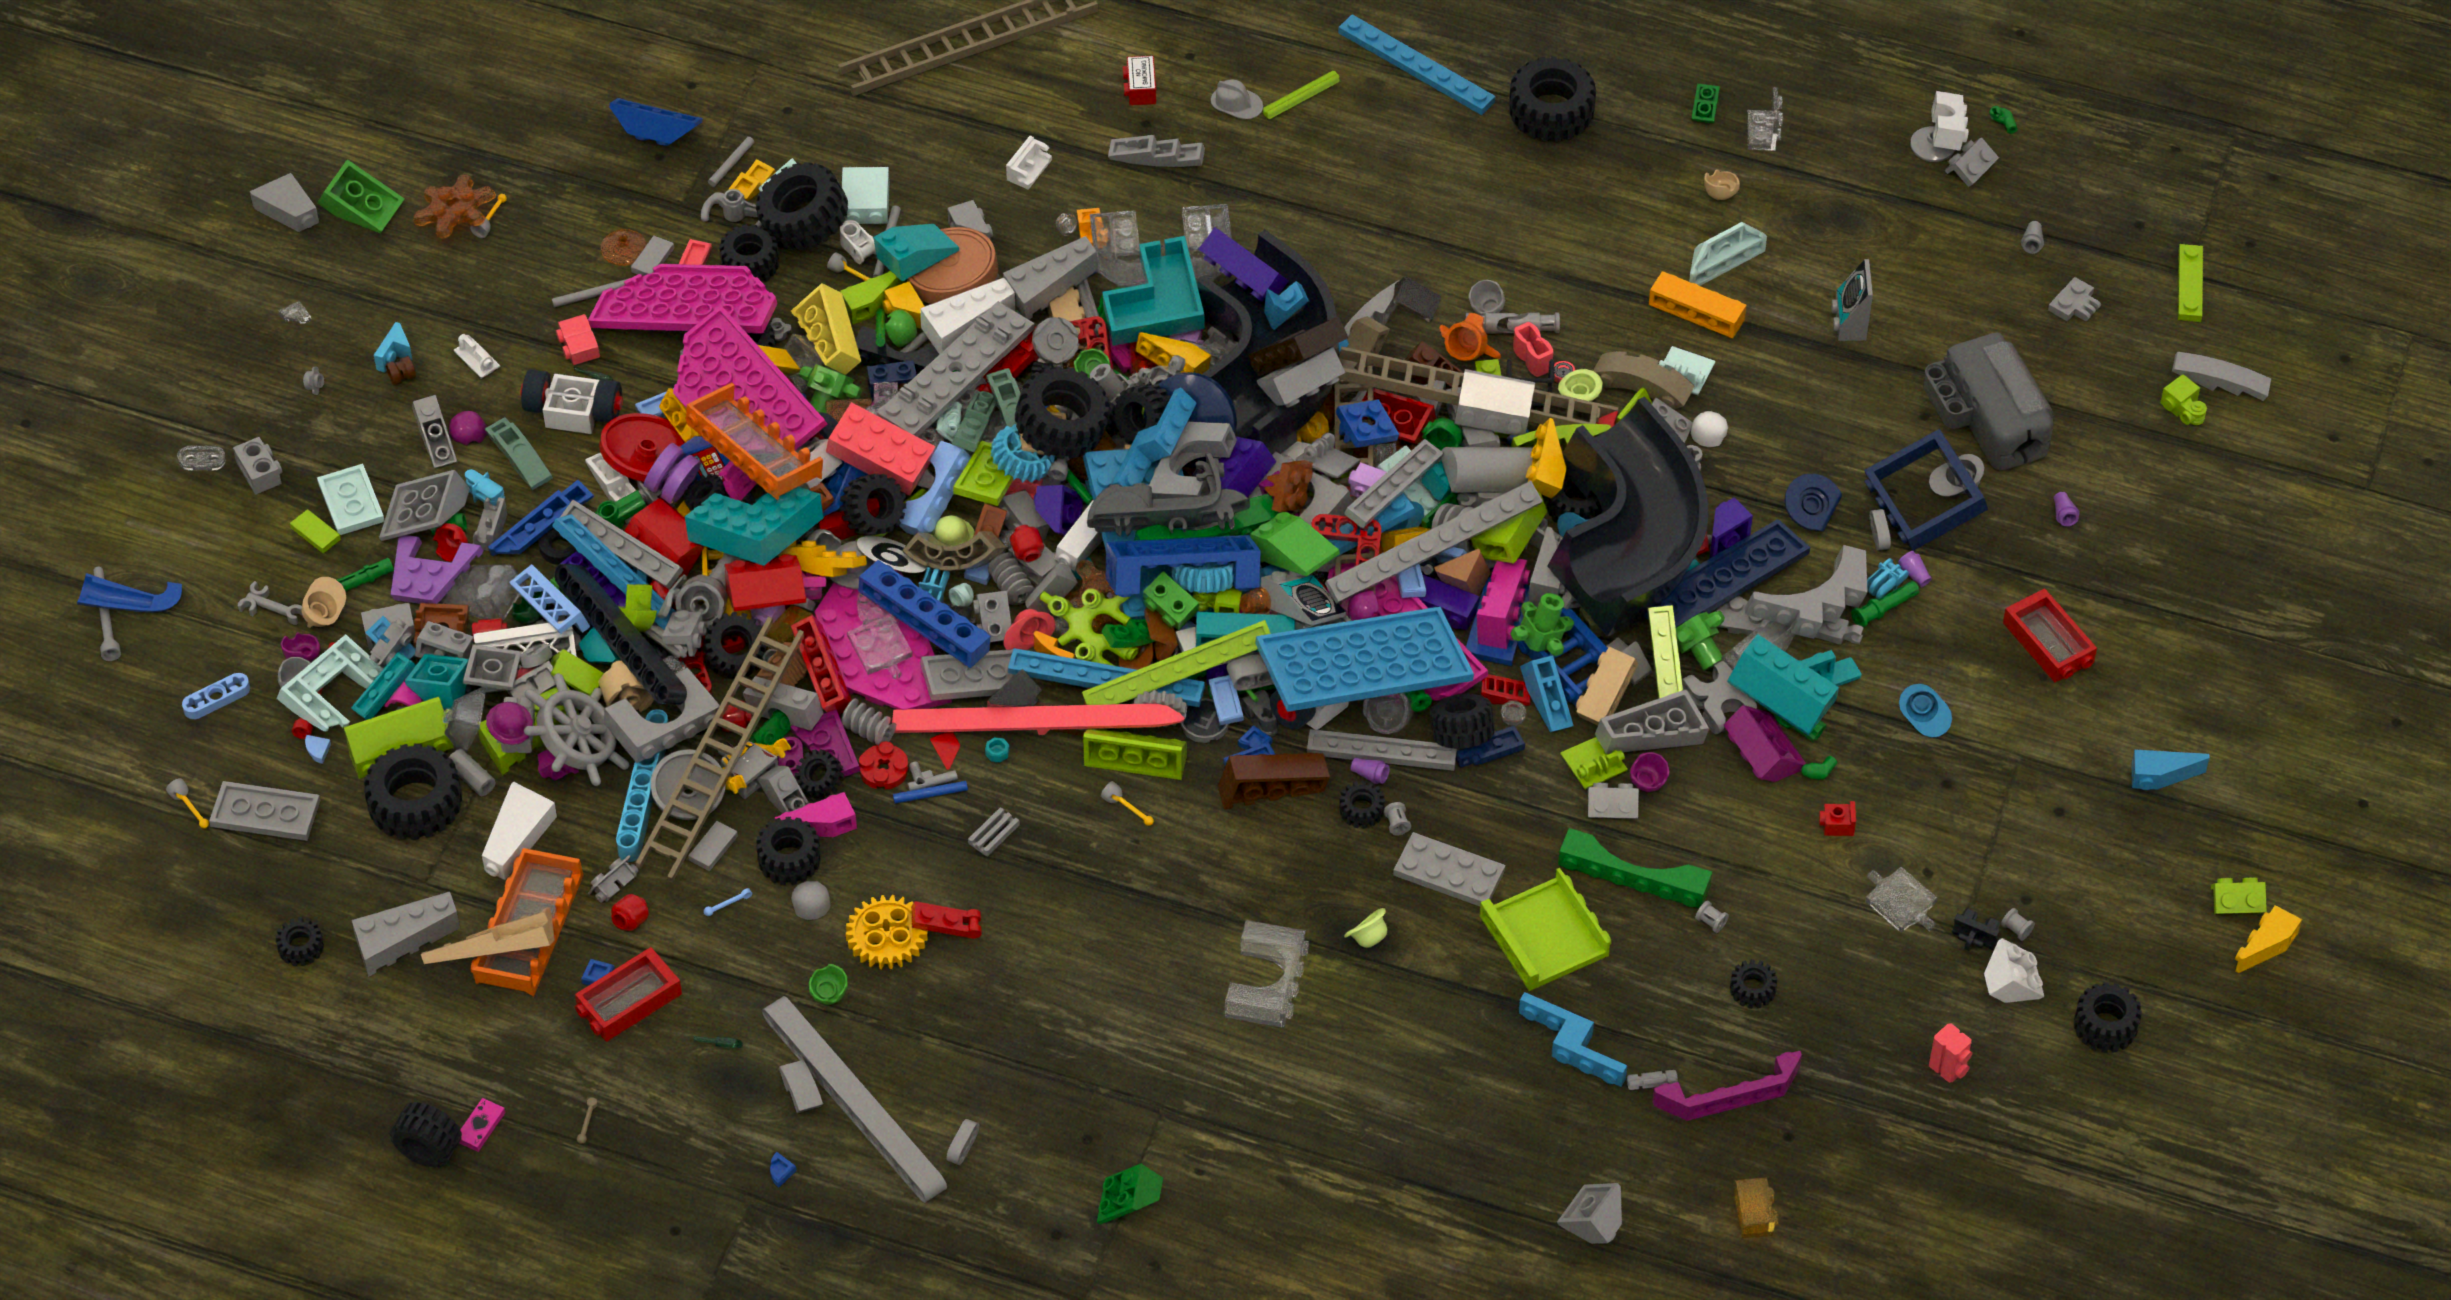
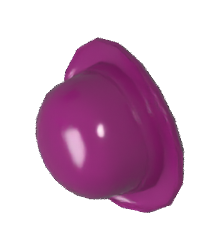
(508, 721)

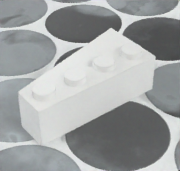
(953, 316)

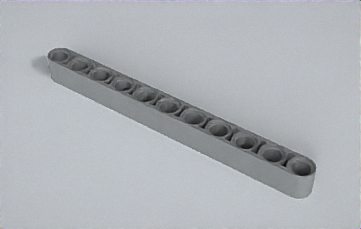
(854, 1099)

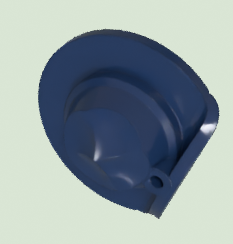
(1812, 501)

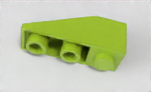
(866, 297)

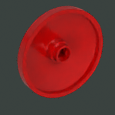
(635, 442)

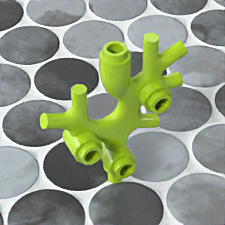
(1081, 624)

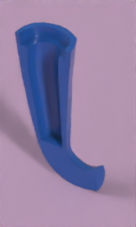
(111, 595)

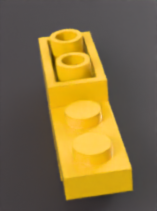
(820, 562)

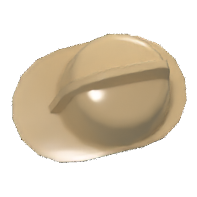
(323, 602)

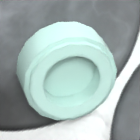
(961, 595)

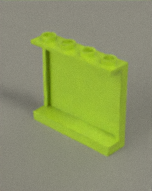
(1546, 931)

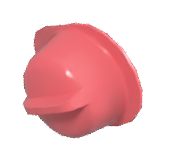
(1025, 624)

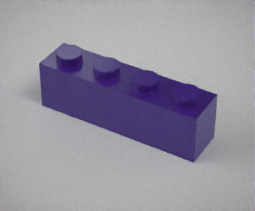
(1242, 264)
(1455, 603)

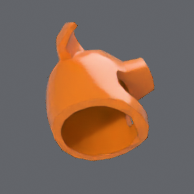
(1468, 339)

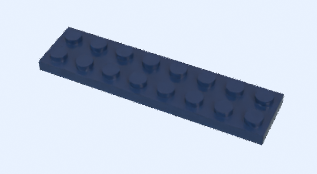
(1735, 571)

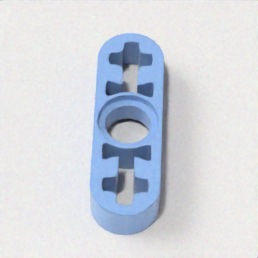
(212, 705)

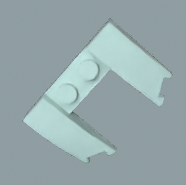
(301, 692)

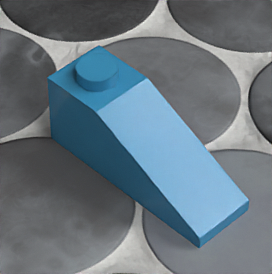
(1547, 692)
(2165, 768)

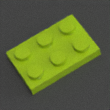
(982, 478)

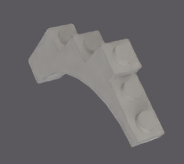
(1827, 602)

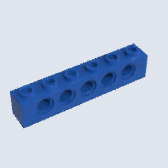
(924, 613)

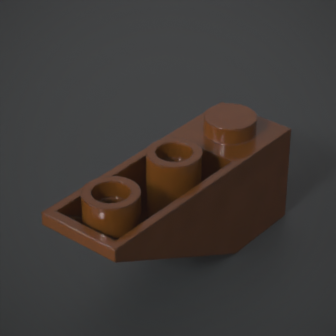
(1428, 356)

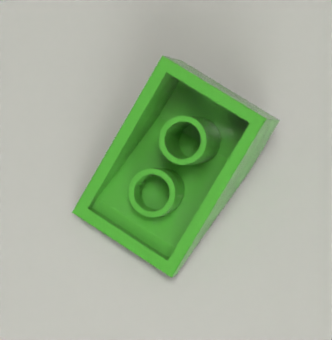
(360, 198)
(1293, 544)

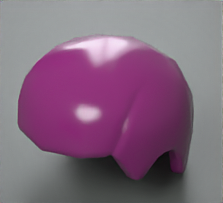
(467, 427)
(1362, 605)
(301, 646)
(1649, 772)

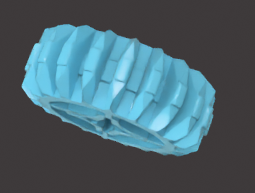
(1014, 461)
(1204, 578)

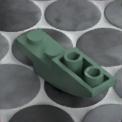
(1005, 394)
(975, 421)
(519, 452)

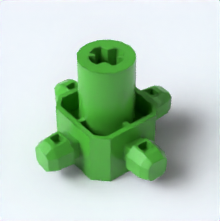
(828, 386)
(1543, 625)
(1697, 637)

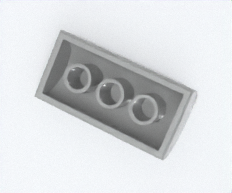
(1486, 468)

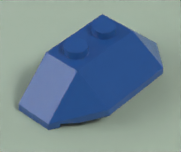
(652, 122)

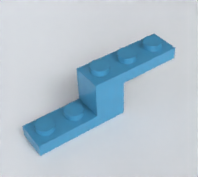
(1157, 440)
(1572, 1039)

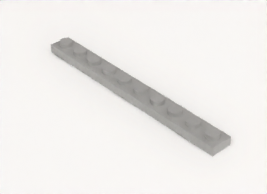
(1433, 542)

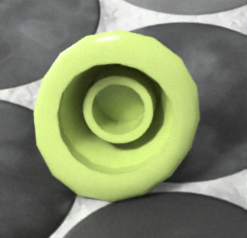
(1581, 384)
(953, 530)
(1370, 930)

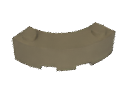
(1365, 336)
(1633, 373)
(965, 556)

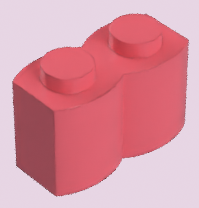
(578, 340)
(1532, 348)

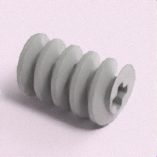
(1010, 577)
(866, 723)

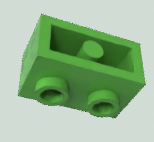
(1170, 601)

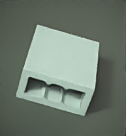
(866, 194)

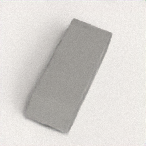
(1249, 672)

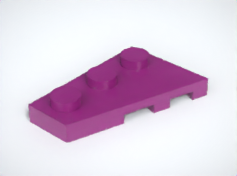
(830, 736)

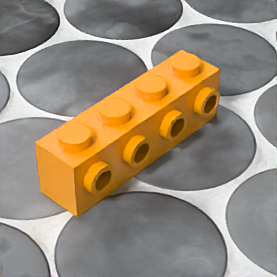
(1697, 304)

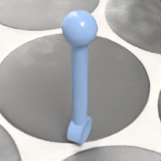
(746, 893)

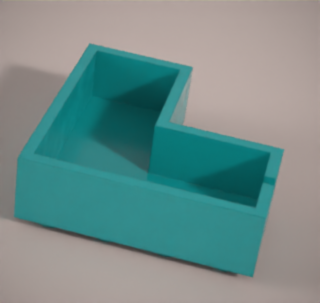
(1164, 304)
(754, 530)

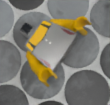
(752, 764)

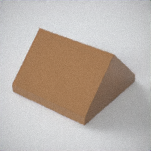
(1465, 572)

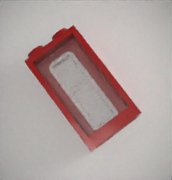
(2050, 635)
(627, 994)

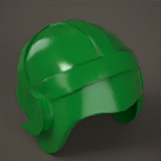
(1443, 433)

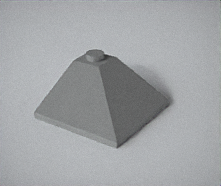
(424, 504)

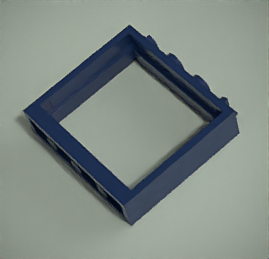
(1941, 523)

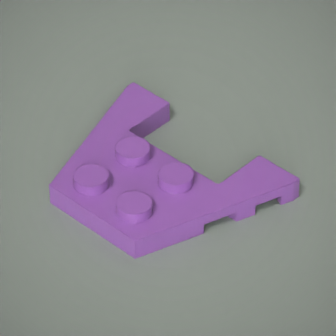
(424, 579)

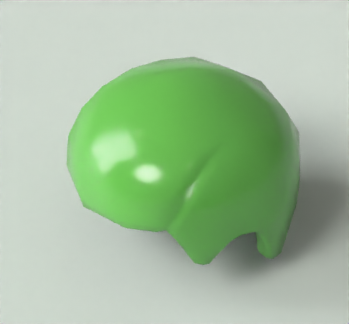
(901, 328)
(1089, 360)
(828, 984)

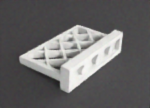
(524, 635)

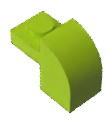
(639, 606)

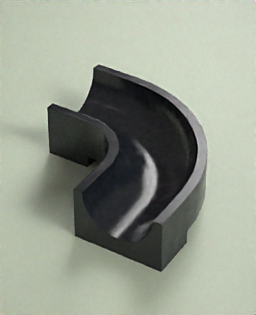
(1242, 316)
(1648, 520)

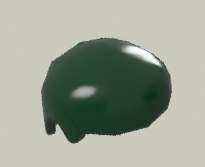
(525, 613)

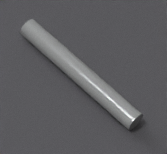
(731, 161)

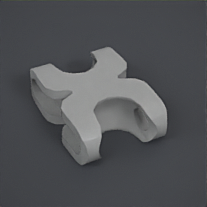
(1716, 696)

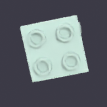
(1690, 365)
(950, 421)

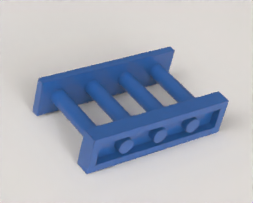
(1581, 637)

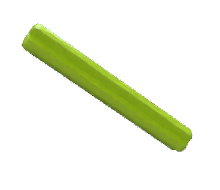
(1300, 95)

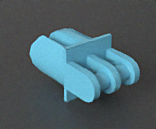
(482, 487)
(1886, 578)
(933, 583)

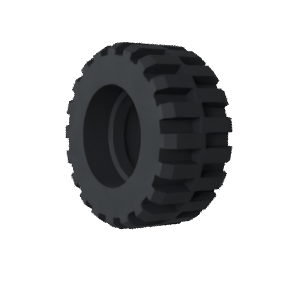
(1552, 77)
(793, 188)
(1055, 434)
(418, 816)

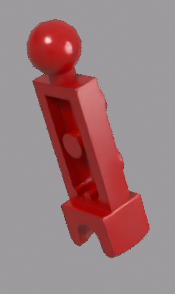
(1015, 360)

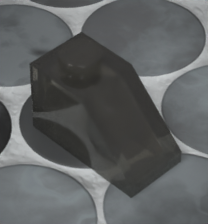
(1016, 692)

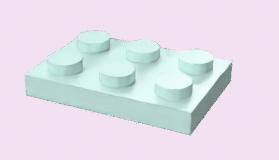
(1417, 491)
(350, 499)

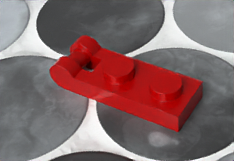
(946, 920)

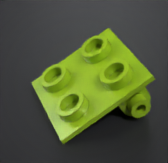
(1592, 764)

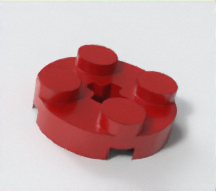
(883, 754)

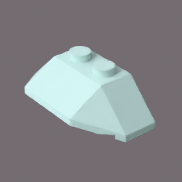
(1726, 252)

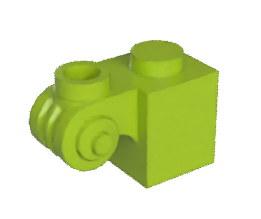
(2181, 399)
(1221, 602)

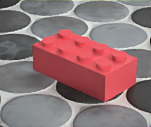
(880, 447)

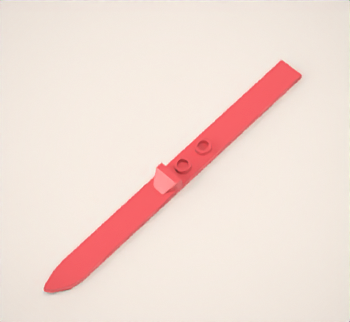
(1035, 718)

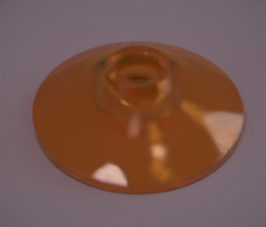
(622, 247)

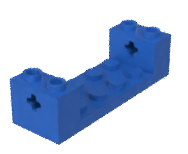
(1127, 557)

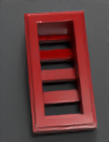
(1496, 683)

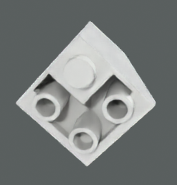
(2013, 974)

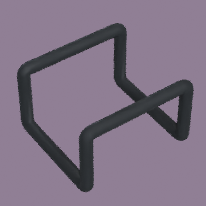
(1551, 377)

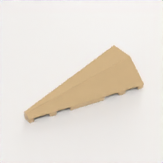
(519, 934)

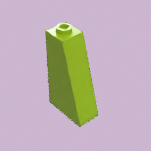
(1509, 538)

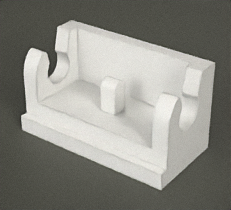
(1028, 163)

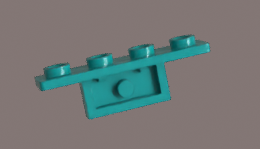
(1836, 672)

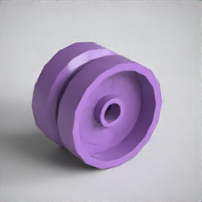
(672, 473)

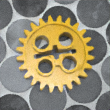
(885, 932)

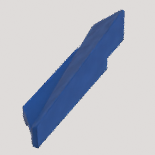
(539, 521)

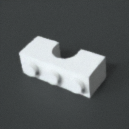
(1950, 120)

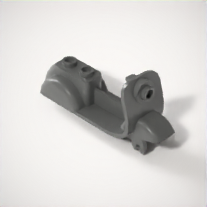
(1134, 507)

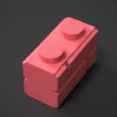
(1950, 1053)

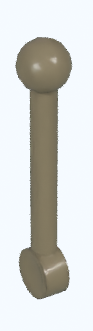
(591, 1103)

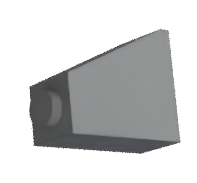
(285, 203)

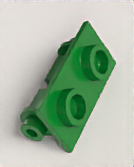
(772, 729)

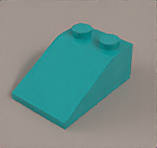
(912, 248)

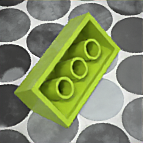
(409, 725)
(1134, 753)

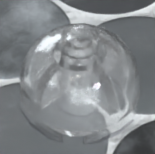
(1388, 712)

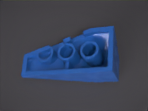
(837, 483)

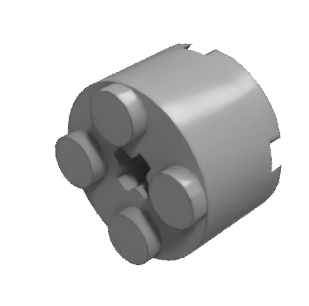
(703, 588)

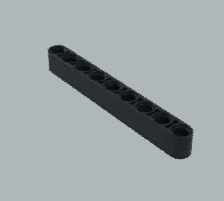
(620, 634)

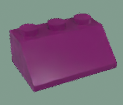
(1763, 744)

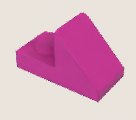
(813, 585)

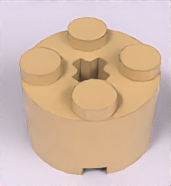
(621, 684)

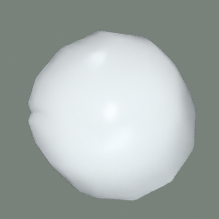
(1709, 429)

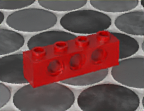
(822, 665)

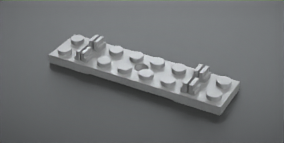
(972, 354)

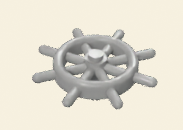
(574, 730)

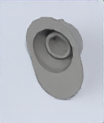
(1236, 100)
(1946, 484)

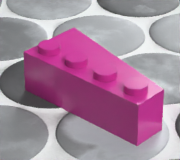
(1502, 602)

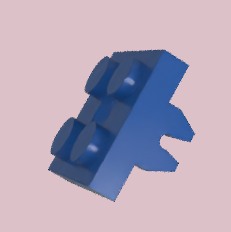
(1362, 433)

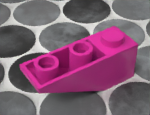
(828, 817)

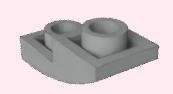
(801, 1085)

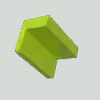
(576, 672)

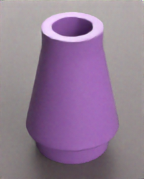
(2066, 511)
(1916, 568)
(1372, 770)

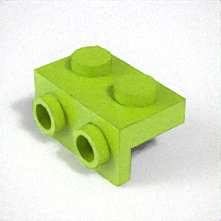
(2239, 897)

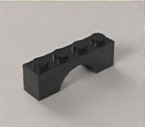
(875, 355)

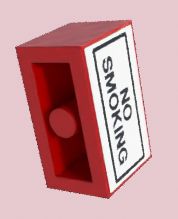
(1141, 80)

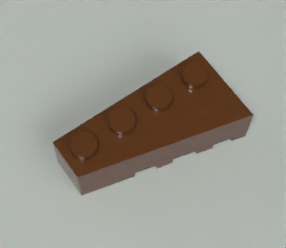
(1271, 777)

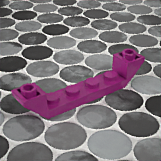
(1672, 1100)

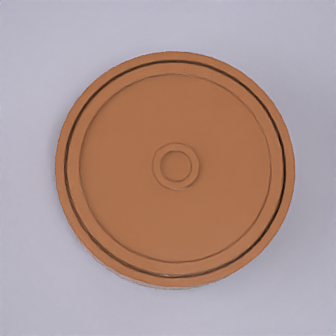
(960, 272)

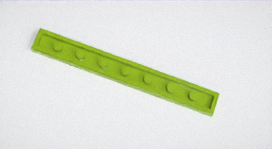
(1177, 667)

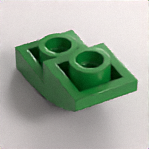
(1705, 103)
(1131, 635)

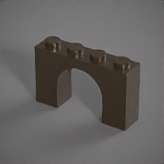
(1298, 346)

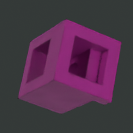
(546, 760)

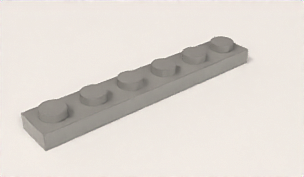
(1393, 483)
(626, 546)
(1381, 748)

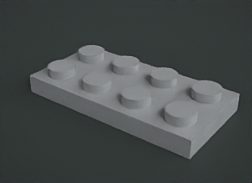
(952, 679)
(264, 810)
(1448, 869)

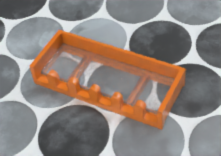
(750, 443)
(536, 883)

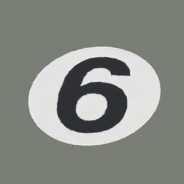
(889, 553)

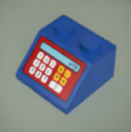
(711, 459)

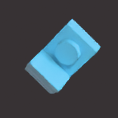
(393, 345)

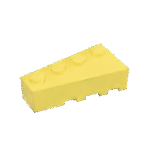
(829, 328)

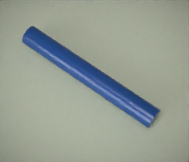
(930, 792)

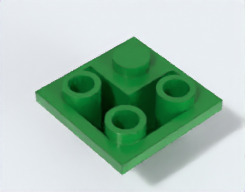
(1128, 1192)

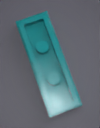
(383, 686)

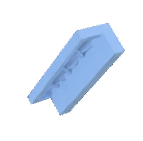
(550, 595)

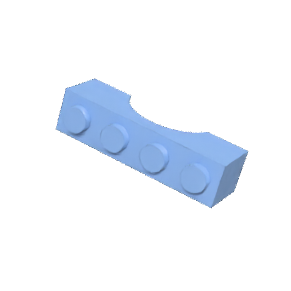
(925, 511)

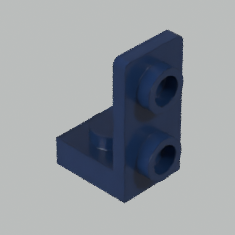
(894, 372)

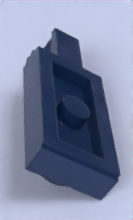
(1501, 744)

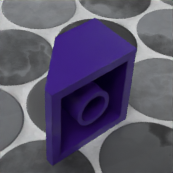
(1058, 507)
(1730, 525)

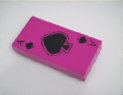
(481, 1124)

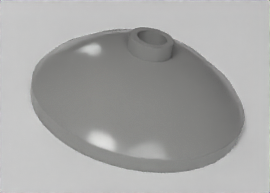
(668, 774)

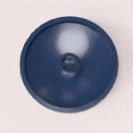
(1211, 398)

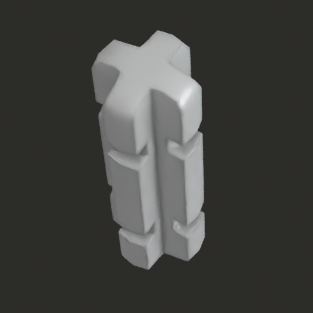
(1651, 1079)

